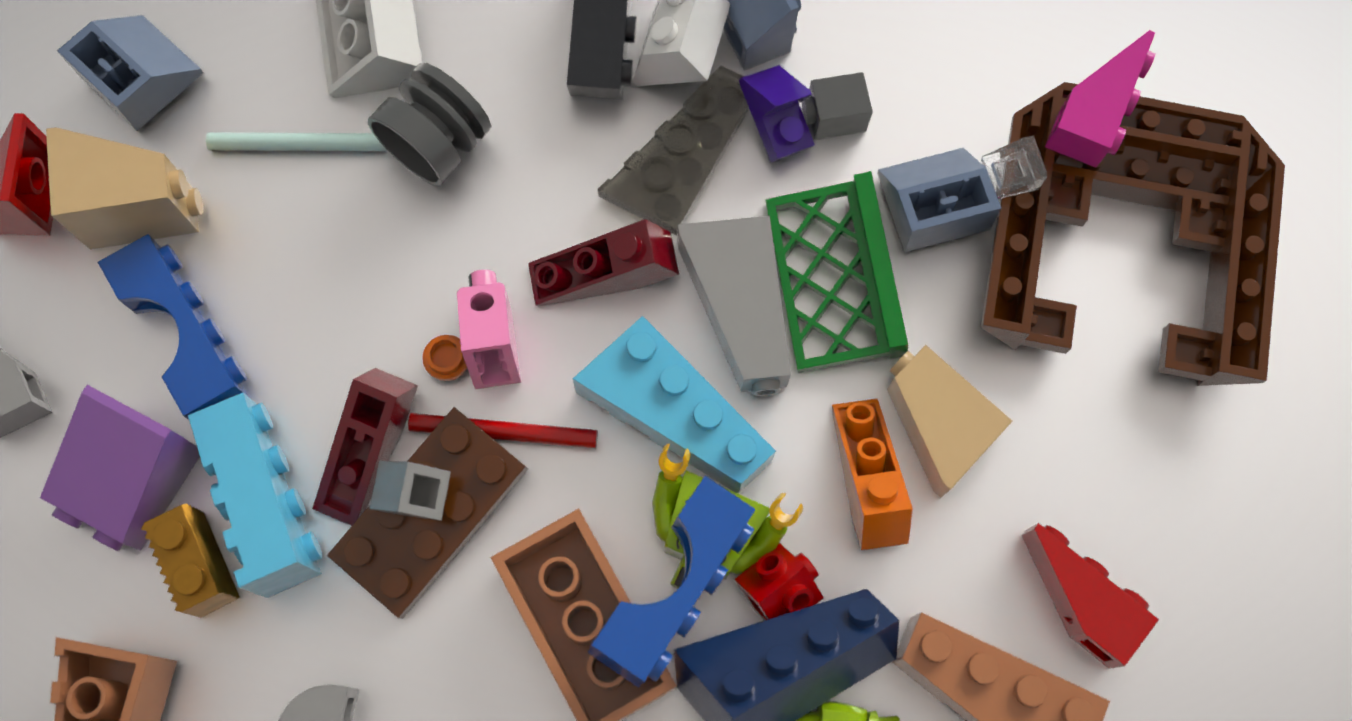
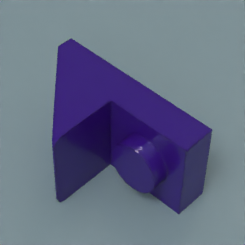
(775, 107)

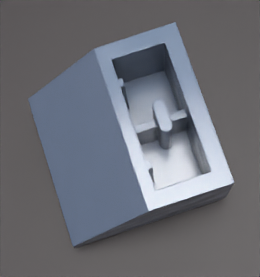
(761, 29)
(130, 66)
(939, 198)

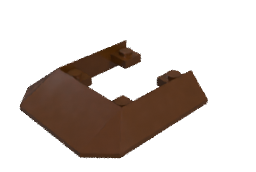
(1172, 158)

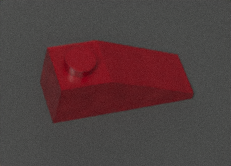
(365, 435)

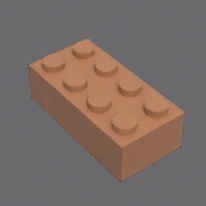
(565, 600)

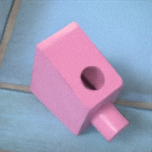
(487, 331)

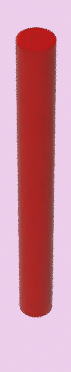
(515, 431)

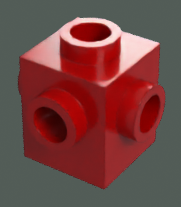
(780, 583)

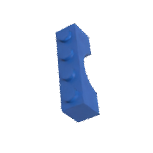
(148, 281)
(638, 634)

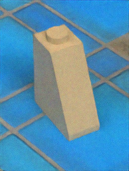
(943, 417)

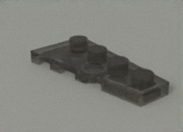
(677, 163)

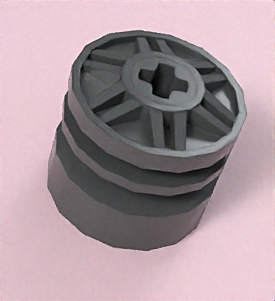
(429, 123)

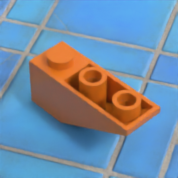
(872, 475)

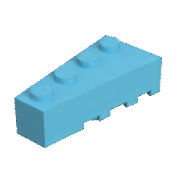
(255, 497)

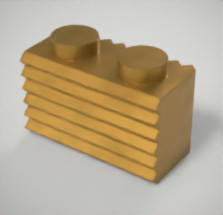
(190, 561)

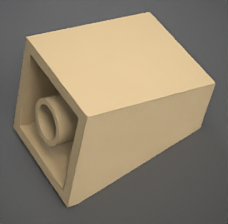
(117, 191)

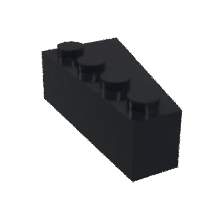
(600, 48)

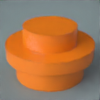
(444, 358)

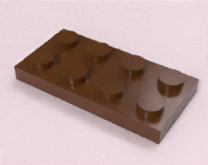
(404, 555)

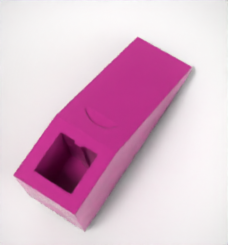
(1094, 109)

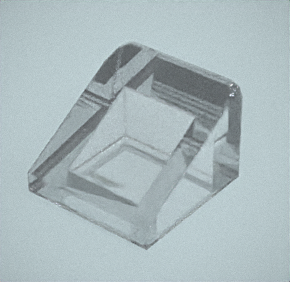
(1015, 168)

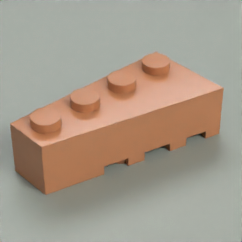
(987, 681)
(109, 683)

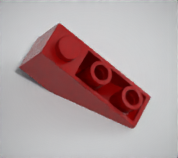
(1092, 608)

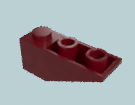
(605, 265)

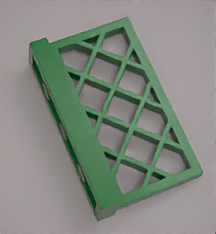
(875, 264)

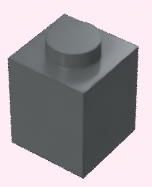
(838, 106)

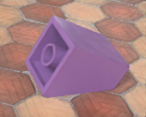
(116, 470)

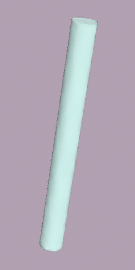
(293, 141)

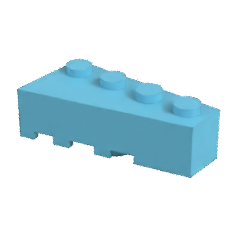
(668, 400)

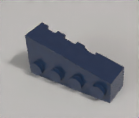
(788, 661)

